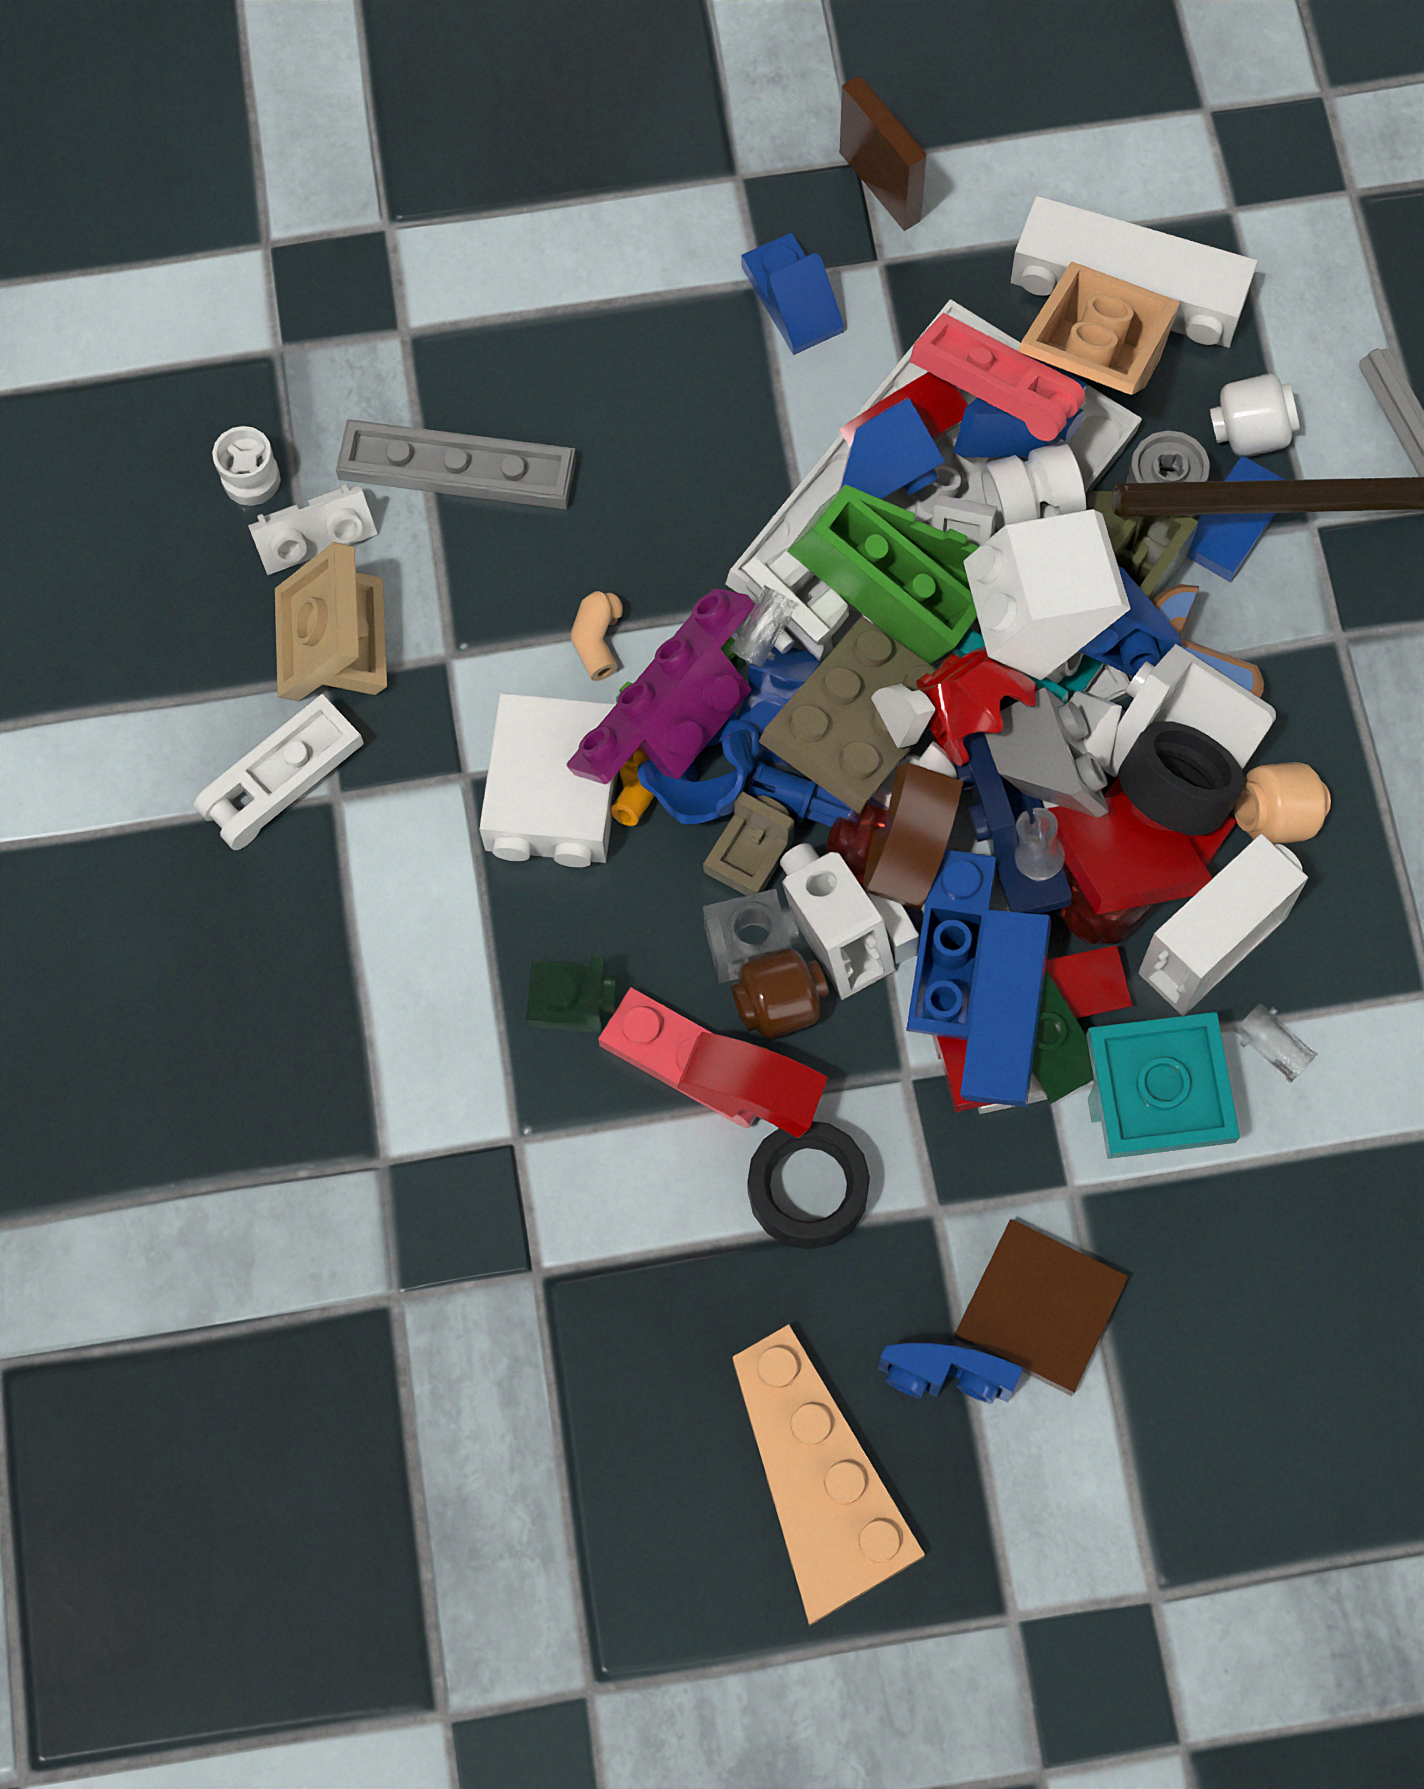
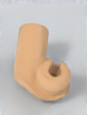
(589, 629)

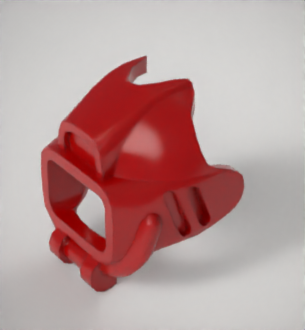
(969, 697)

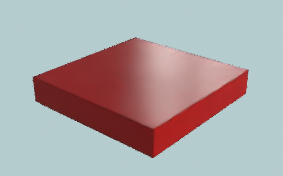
(1127, 857)

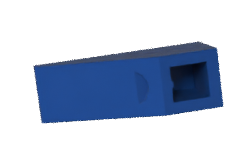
(951, 945)

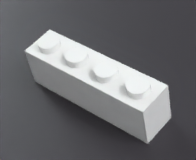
(1201, 277)

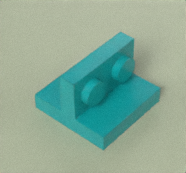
(1161, 1085)

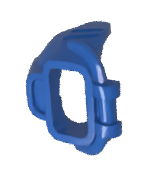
(706, 800)

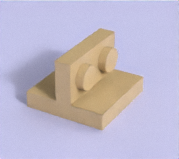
(330, 627)

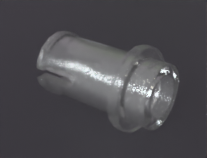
(763, 627)
(1039, 850)
(1275, 1042)

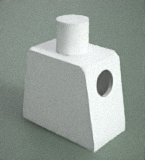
(836, 919)

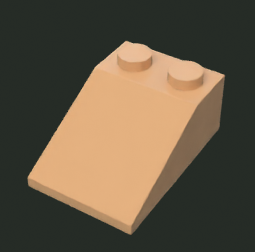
(1102, 329)

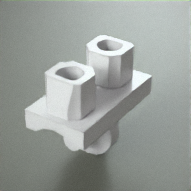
(810, 622)

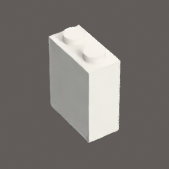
(530, 793)

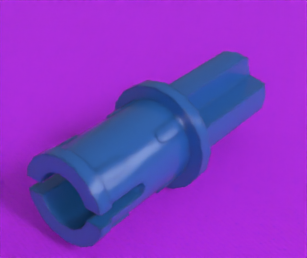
(797, 795)

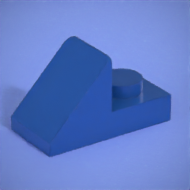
(794, 292)
(773, 688)

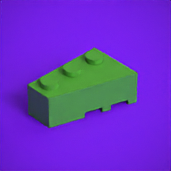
(892, 569)

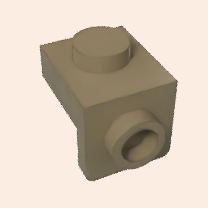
(751, 844)

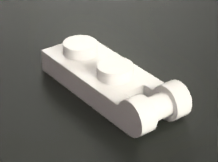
(278, 771)

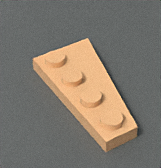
(827, 1495)

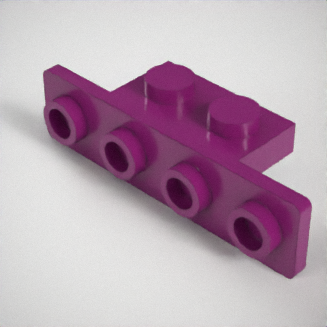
(676, 699)

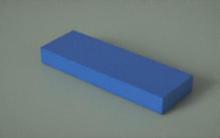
(1006, 1008)

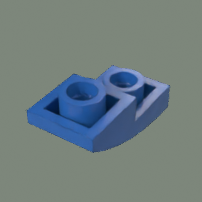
(925, 1366)

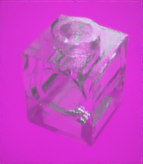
(728, 917)

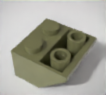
(1146, 545)

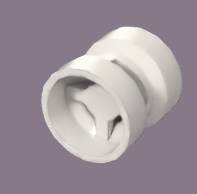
(250, 453)

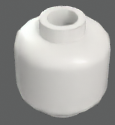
(1255, 415)

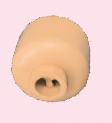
(1282, 803)

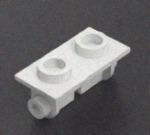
(299, 535)

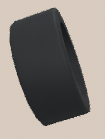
(1170, 800)
(819, 1232)

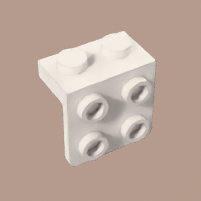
(1194, 695)

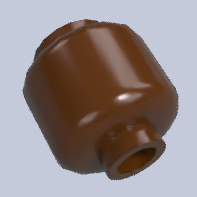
(779, 993)

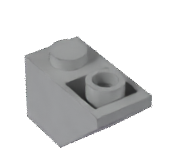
(1046, 755)

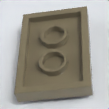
(832, 723)

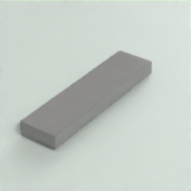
(456, 464)

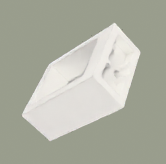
(1223, 923)

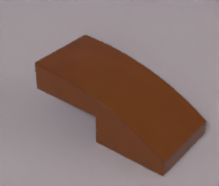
(915, 836)

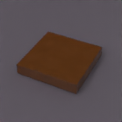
(882, 152)
(1041, 1307)

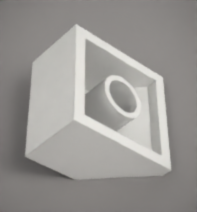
(1045, 589)

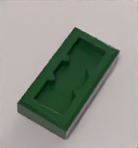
(1061, 1047)

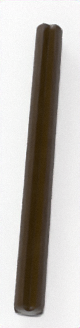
(1267, 496)

